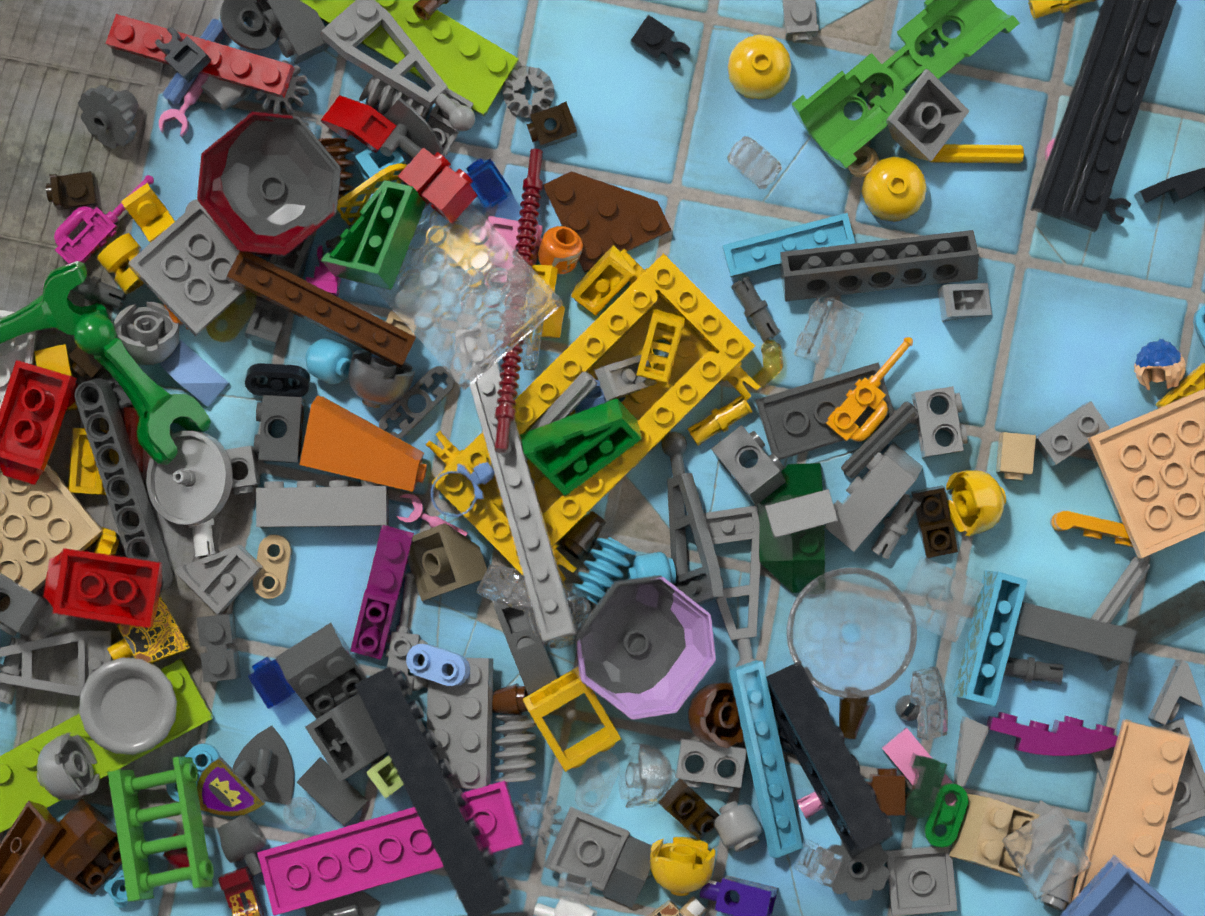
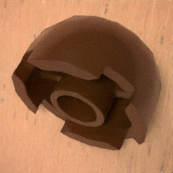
(715, 716)

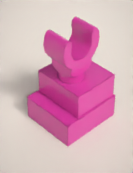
(323, 277)

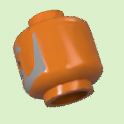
(560, 248)

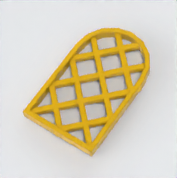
(384, 174)

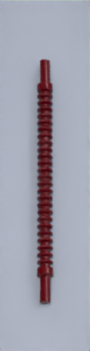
(532, 187)

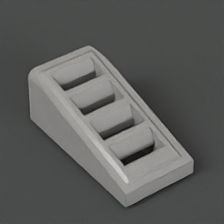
(969, 745)

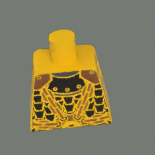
(151, 643)

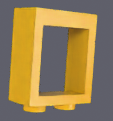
(556, 695)

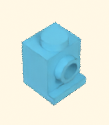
(371, 163)

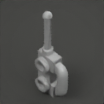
(403, 641)

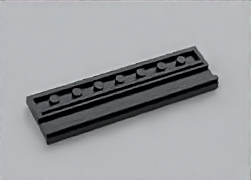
(1102, 110)

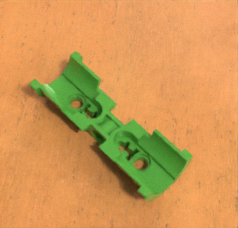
(824, 110)

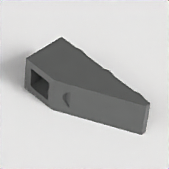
(296, 27)

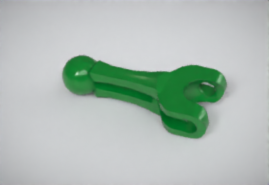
(51, 307)
(155, 406)

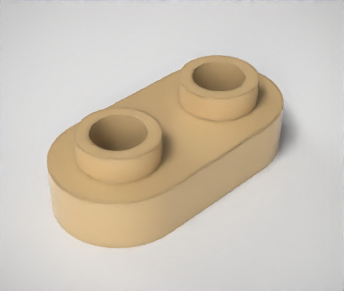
(276, 567)

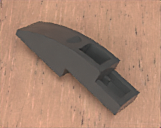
(527, 649)

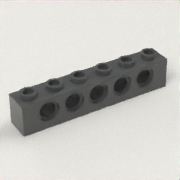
(879, 265)

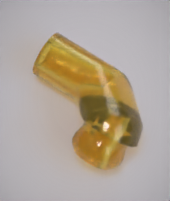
(772, 363)

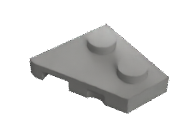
(220, 576)

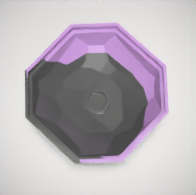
(645, 647)

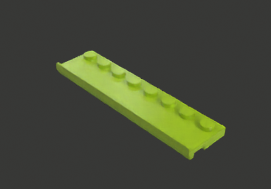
(458, 55)
(19, 765)

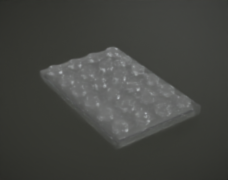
(467, 293)

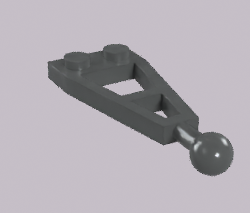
(705, 582)

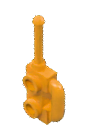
(863, 396)

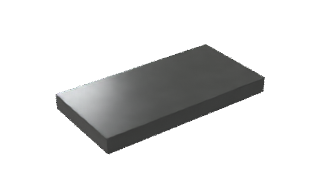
(798, 416)

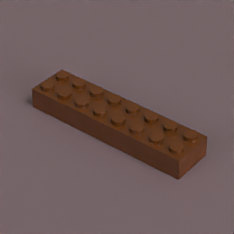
(24, 849)

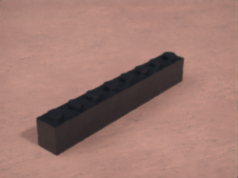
(433, 793)

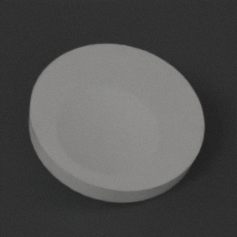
(194, 483)

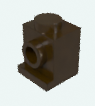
(564, 130)

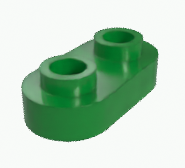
(948, 815)

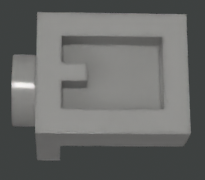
(800, 20)

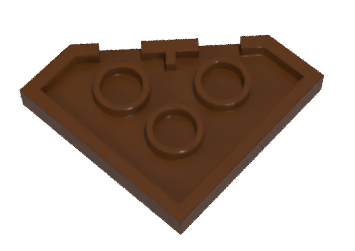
(604, 215)

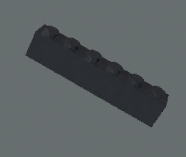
(827, 761)

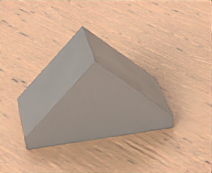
(964, 301)

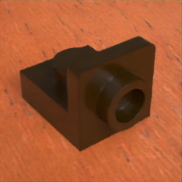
(71, 190)

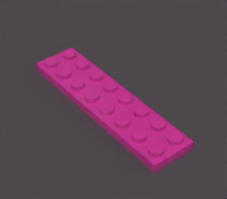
(376, 852)

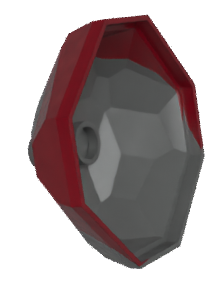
(268, 183)

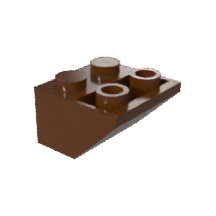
(85, 847)

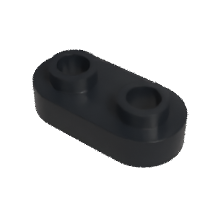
(277, 380)

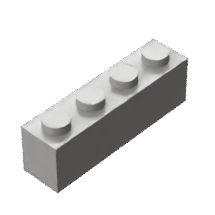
(322, 506)

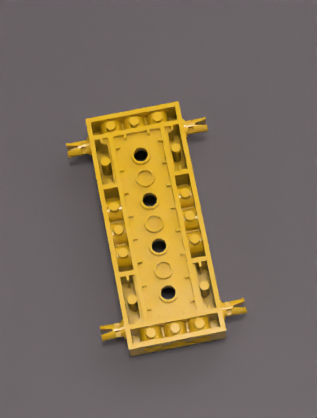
(705, 356)

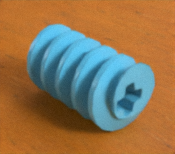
(603, 568)

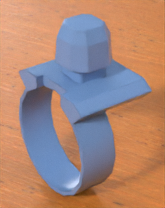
(482, 474)

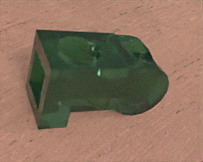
(926, 785)

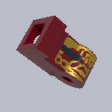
(241, 892)

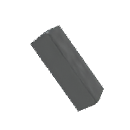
(335, 796)

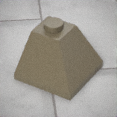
(444, 561)

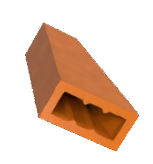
(358, 449)

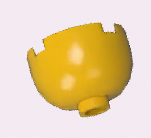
(759, 67)
(894, 189)
(976, 501)
(682, 865)

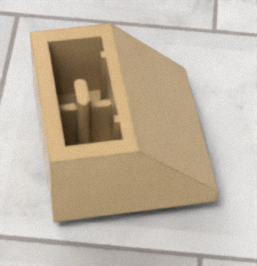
(982, 833)

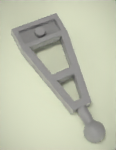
(357, 24)
(733, 526)
(91, 655)

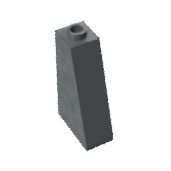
(1077, 632)

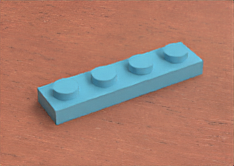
(765, 250)

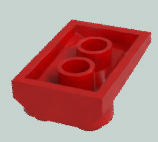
(32, 419)
(104, 587)

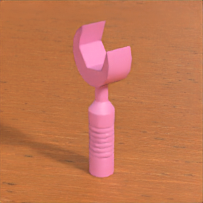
(189, 99)
(418, 513)

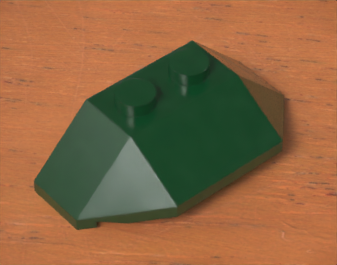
(799, 555)

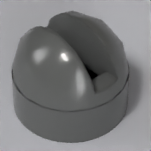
(902, 704)

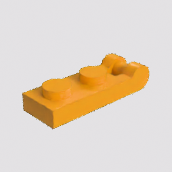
(1091, 527)

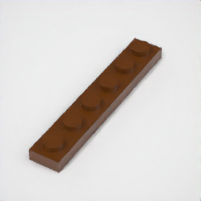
(320, 308)

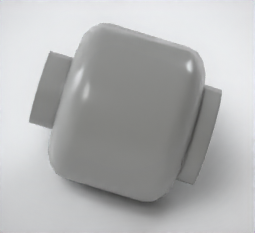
(738, 826)

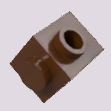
(889, 790)

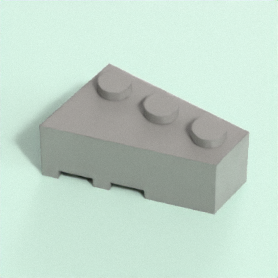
(873, 495)

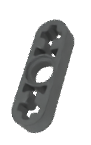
(430, 405)

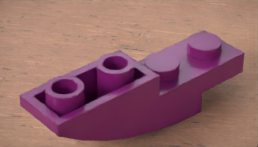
(382, 592)
(1066, 738)

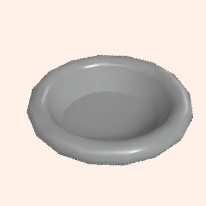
(127, 706)

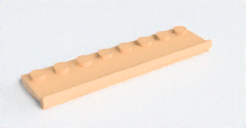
(1135, 800)

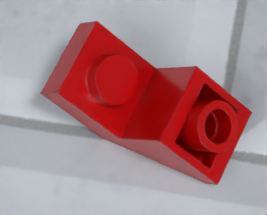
(360, 120)

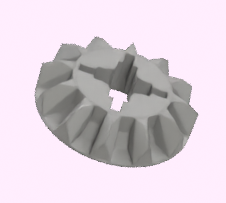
(518, 103)

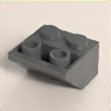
(322, 670)
(347, 737)

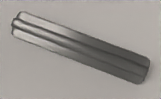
(879, 439)

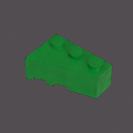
(379, 238)
(581, 443)

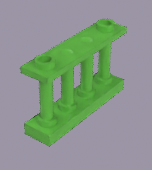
(130, 833)

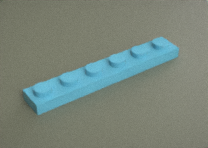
(766, 758)

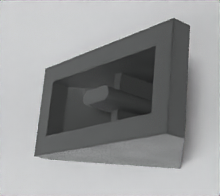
(629, 872)

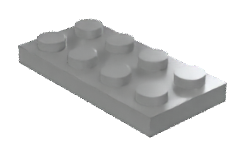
(463, 723)

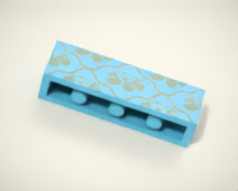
(990, 638)

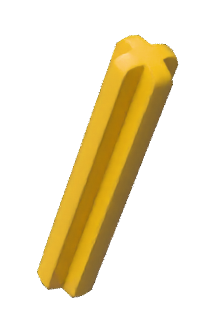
(979, 154)

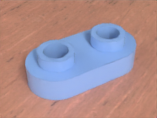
(436, 664)

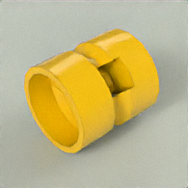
(116, 258)

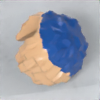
(1158, 363)

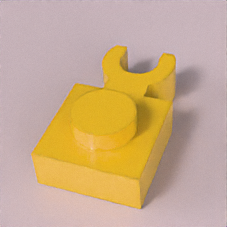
(107, 542)

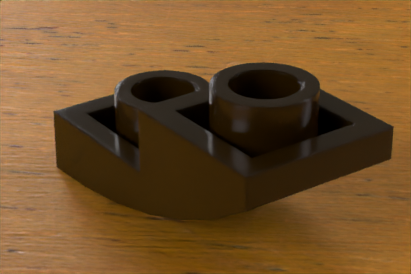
(935, 522)
(689, 809)

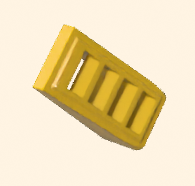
(666, 318)

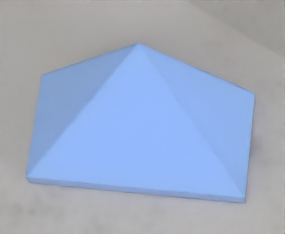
(194, 374)

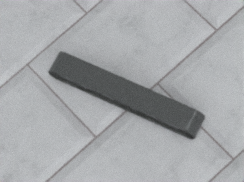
(125, 470)

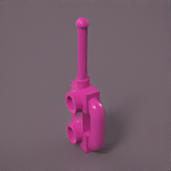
(93, 235)

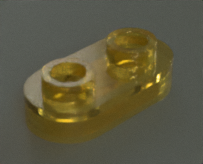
(236, 318)

